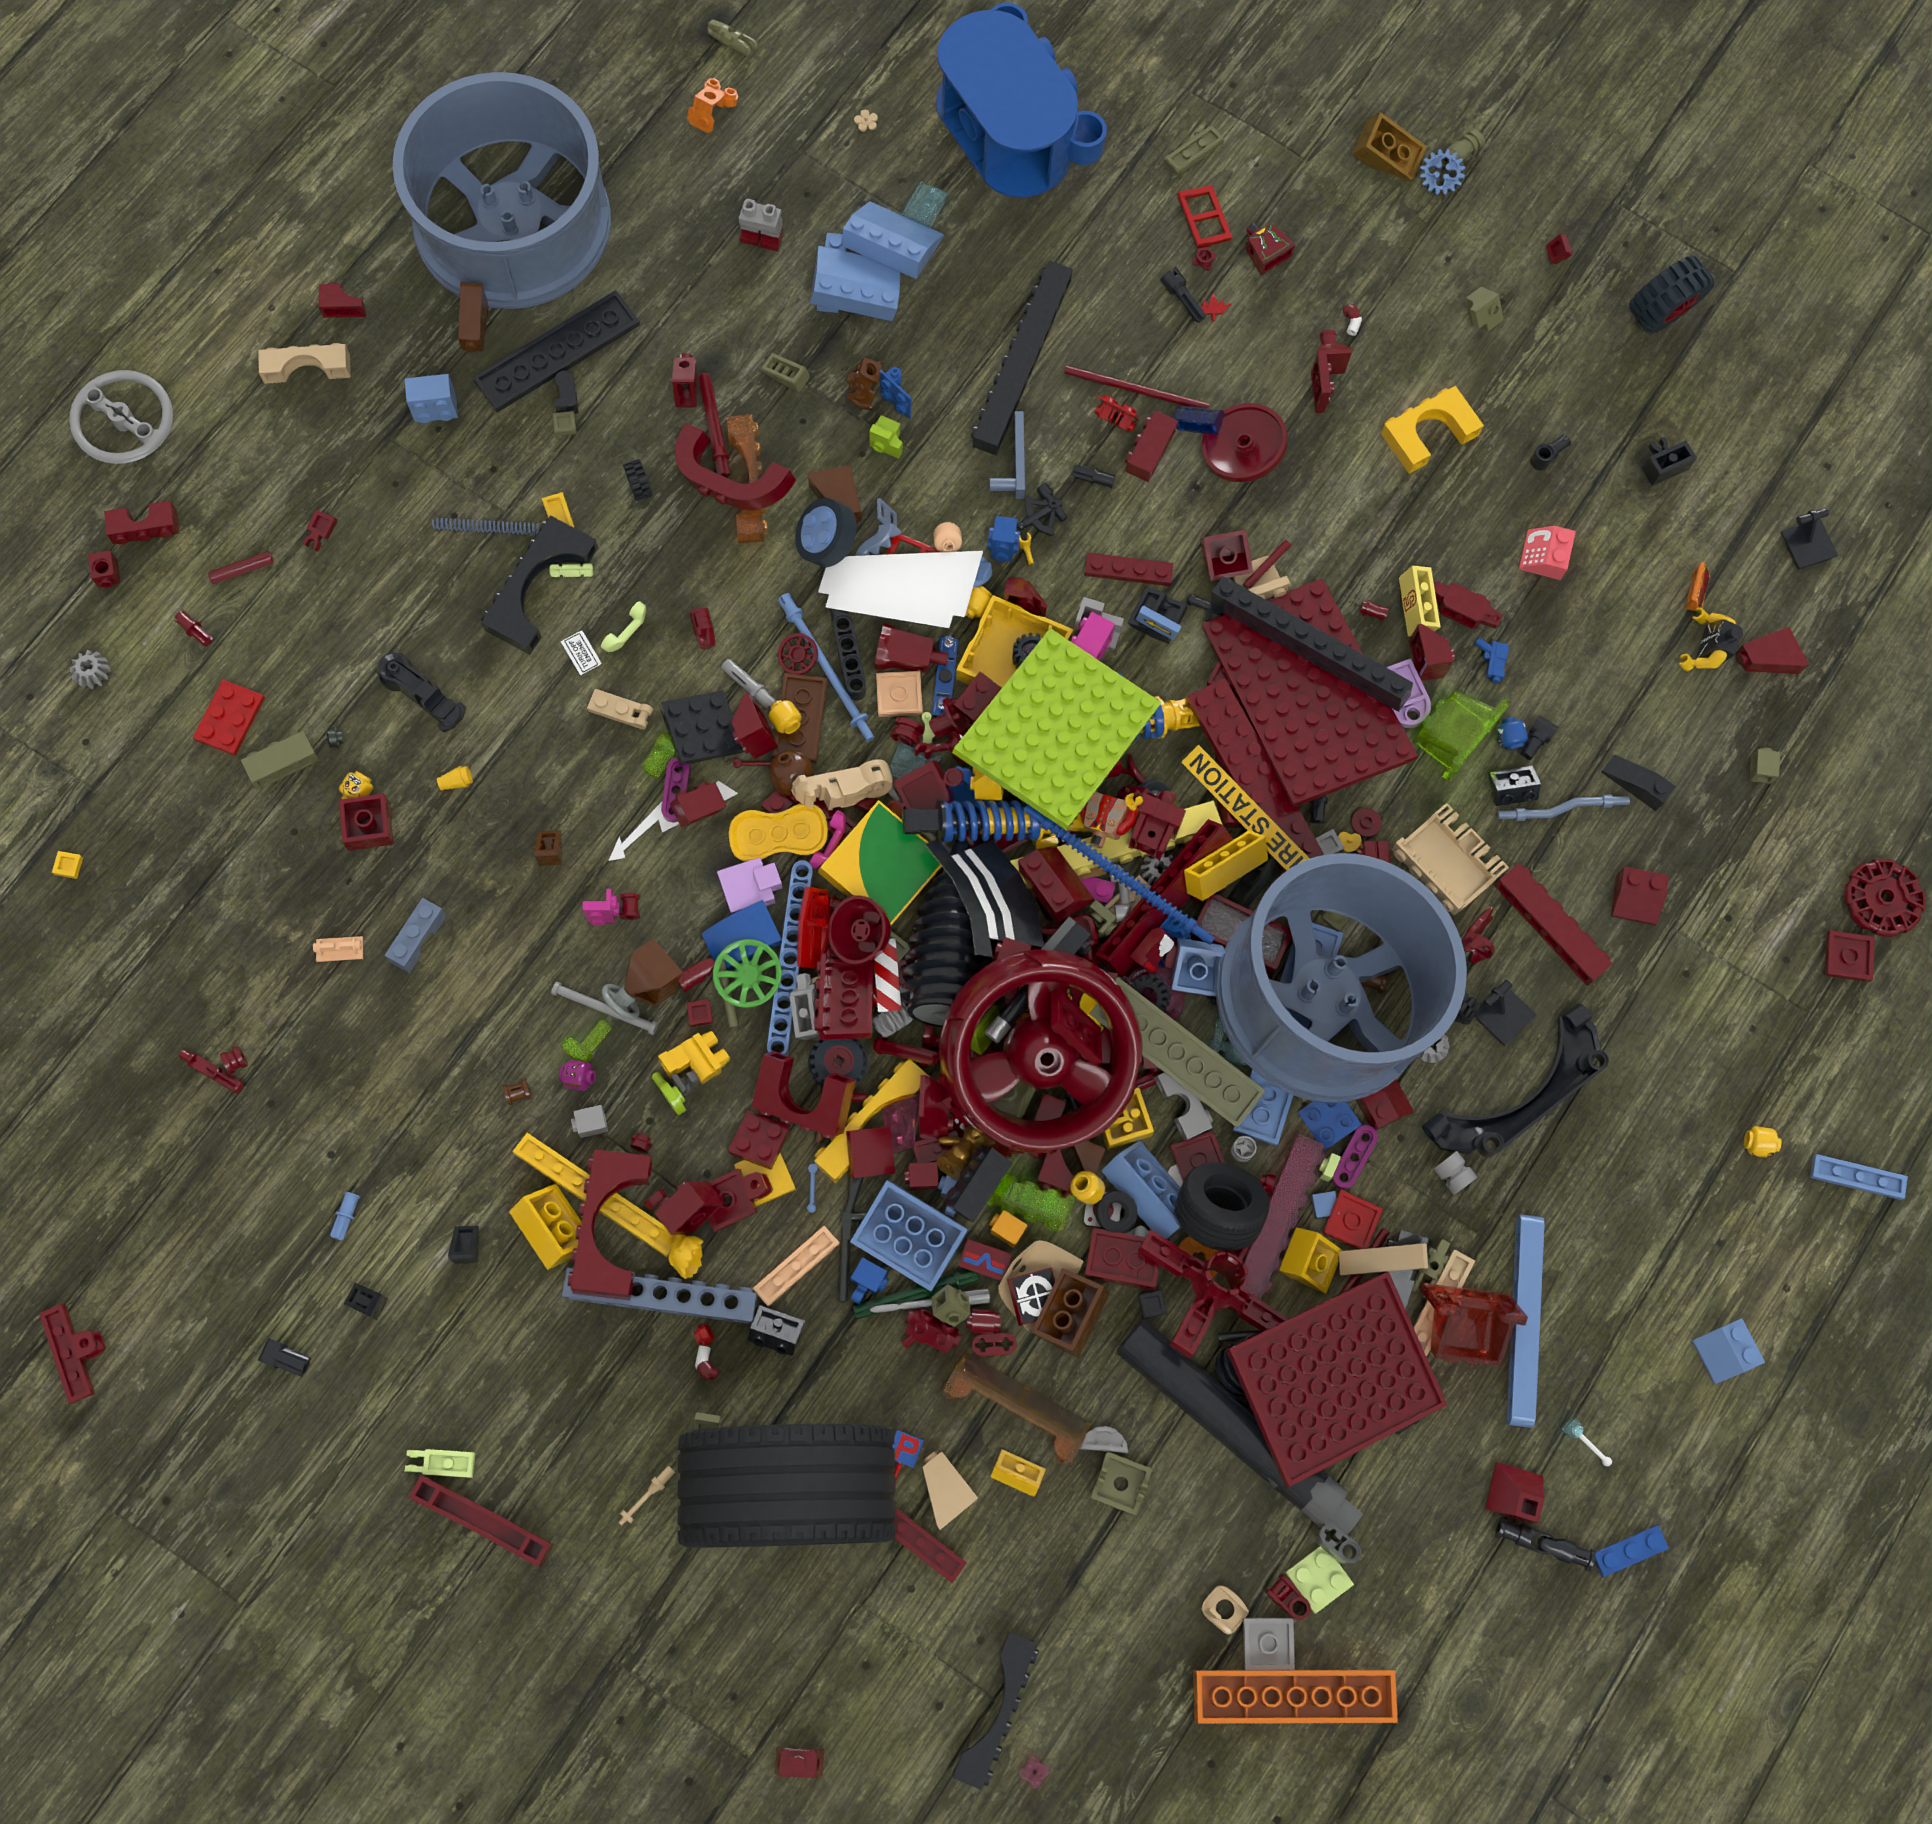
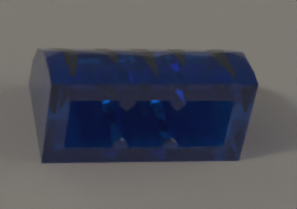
(1199, 419)

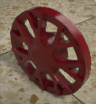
(798, 653)

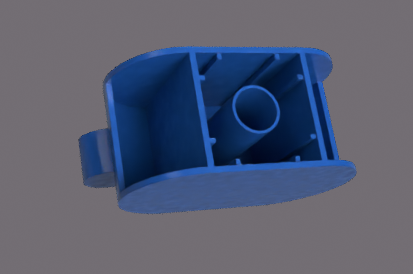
(1013, 103)

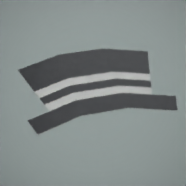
(992, 895)

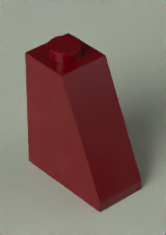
(1773, 654)

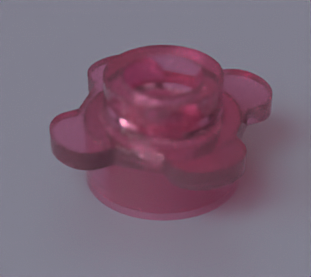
(1042, 1771)

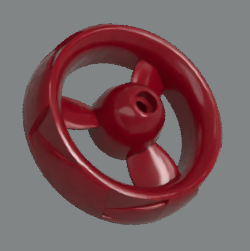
(993, 1075)

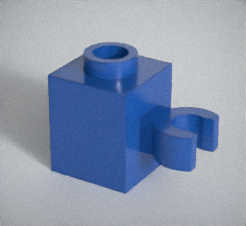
(868, 1277)

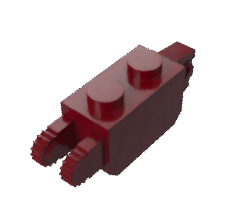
(1465, 606)

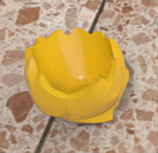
(686, 1255)

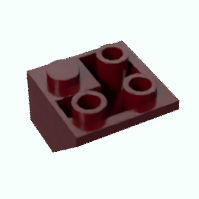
(1516, 1493)

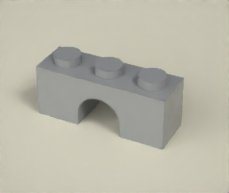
(1195, 1118)

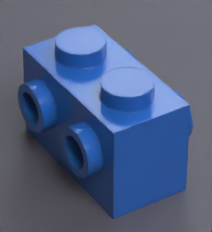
(1003, 539)

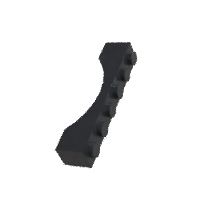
(977, 1759)

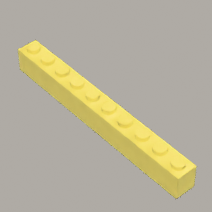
(1118, 849)

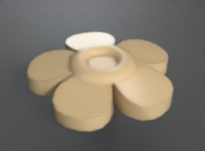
(866, 120)

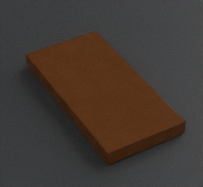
(809, 697)

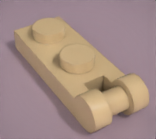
(619, 709)

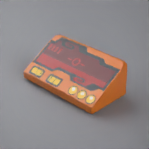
(1698, 587)

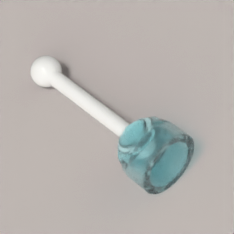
(1574, 1429)

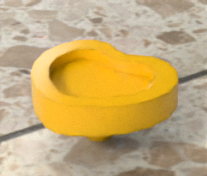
(1350, 841)

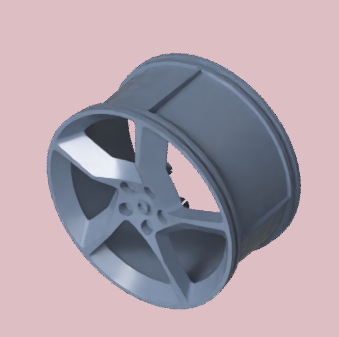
(488, 111)
(1329, 989)

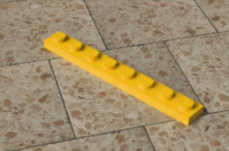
(615, 1208)

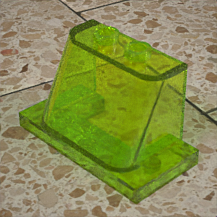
(1457, 729)

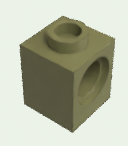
(1764, 766)

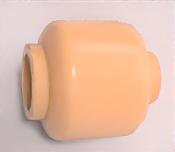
(947, 537)

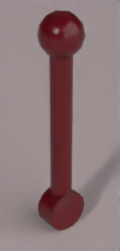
(737, 763)

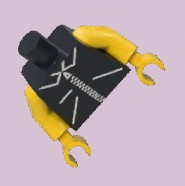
(1718, 641)

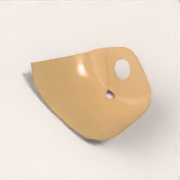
(1035, 1258)

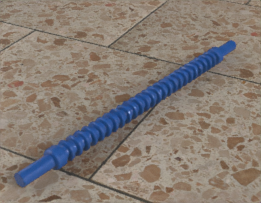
(1190, 925)

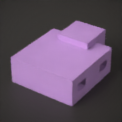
(749, 883)

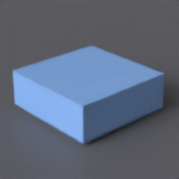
(1323, 1204)

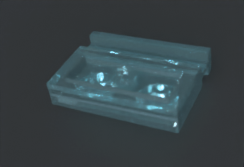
(925, 204)
(906, 761)

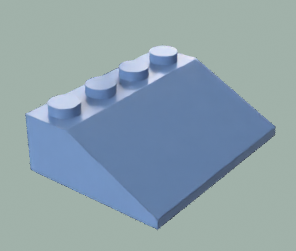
(890, 239)
(855, 284)
(909, 1235)

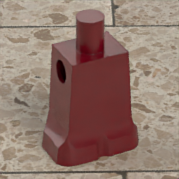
(906, 651)

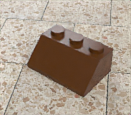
(1070, 1312)

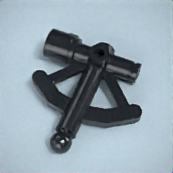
(1051, 506)

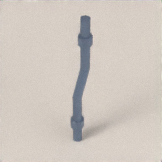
(1604, 801)

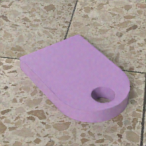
(1419, 699)

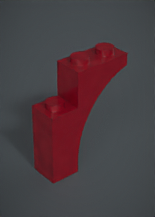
(1054, 1170)

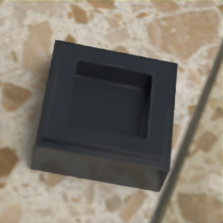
(1152, 1304)

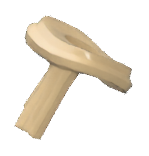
(1209, 1609)

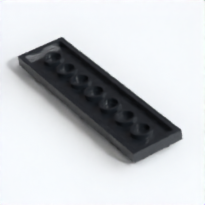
(556, 351)

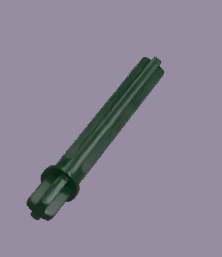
(916, 1293)

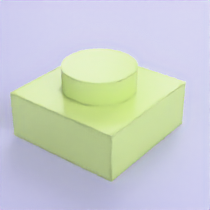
(1328, 1167)

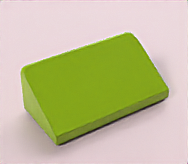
(980, 1039)

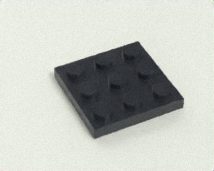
(700, 727)

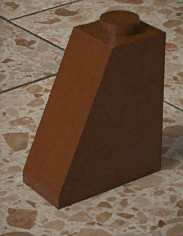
(472, 316)
(836, 485)

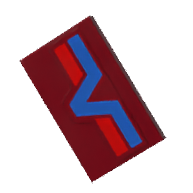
(985, 1260)

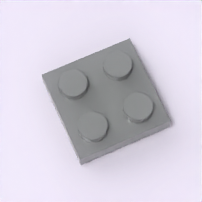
(1268, 1643)

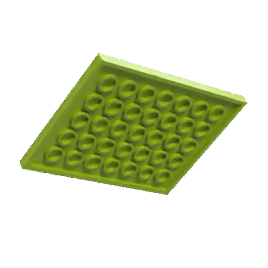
(1057, 728)

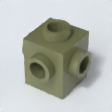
(951, 1305)

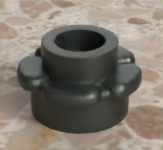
(334, 738)

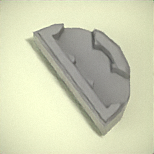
(1104, 1439)

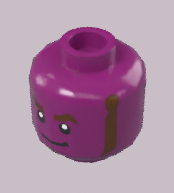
(577, 1075)

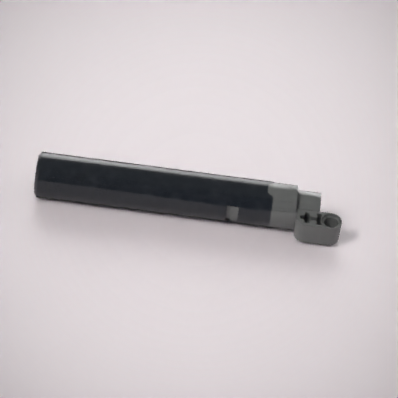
(1238, 1430)

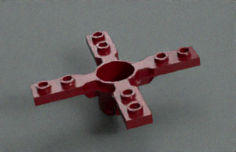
(1211, 1296)

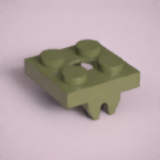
(1136, 1475)

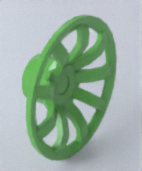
(747, 973)

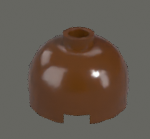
(787, 767)

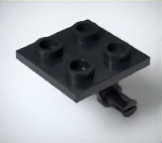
(1809, 540)
(1504, 1013)

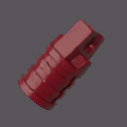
(703, 627)

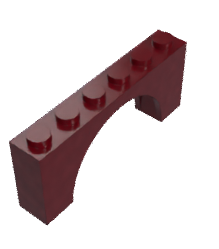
(608, 1175)

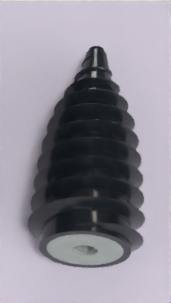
(940, 952)

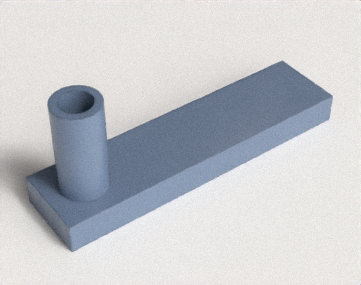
(1018, 483)

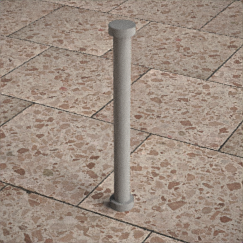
(600, 1006)

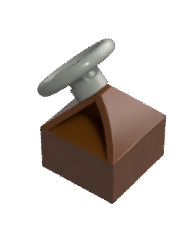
(649, 977)

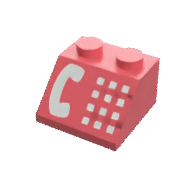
(1547, 551)

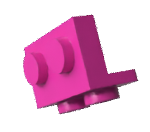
(602, 911)

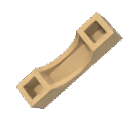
(278, 364)

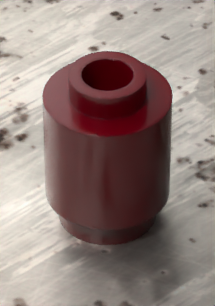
(983, 1321)

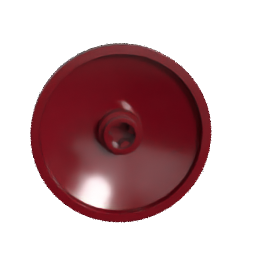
(1248, 443)

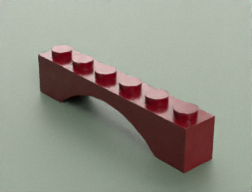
(481, 1520)

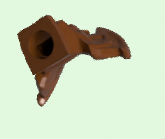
(862, 380)

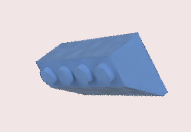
(1149, 1184)

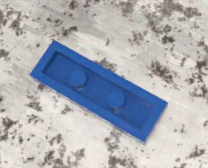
(1630, 1551)

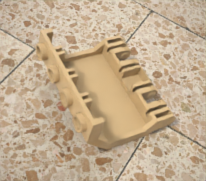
(1448, 862)

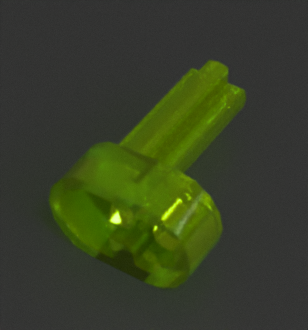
(584, 1050)

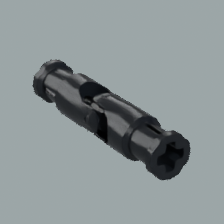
(1561, 1548)

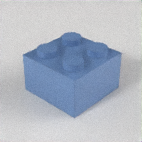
(431, 398)

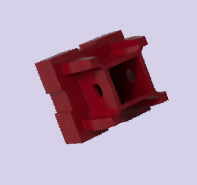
(1156, 824)

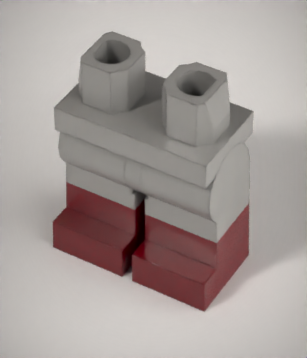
(761, 222)

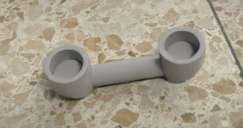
(1122, 909)

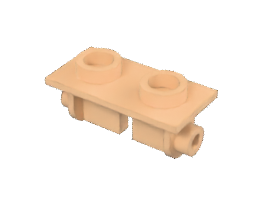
(338, 949)

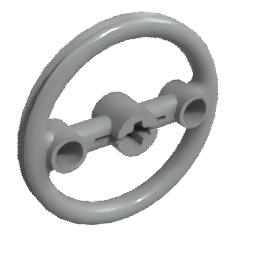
(92, 391)

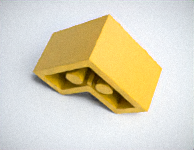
(1131, 1126)

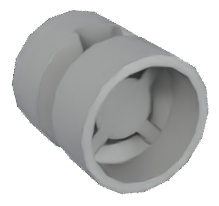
(1455, 1173)

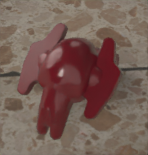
(950, 745)

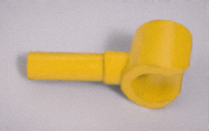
(1026, 546)

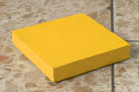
(778, 1176)

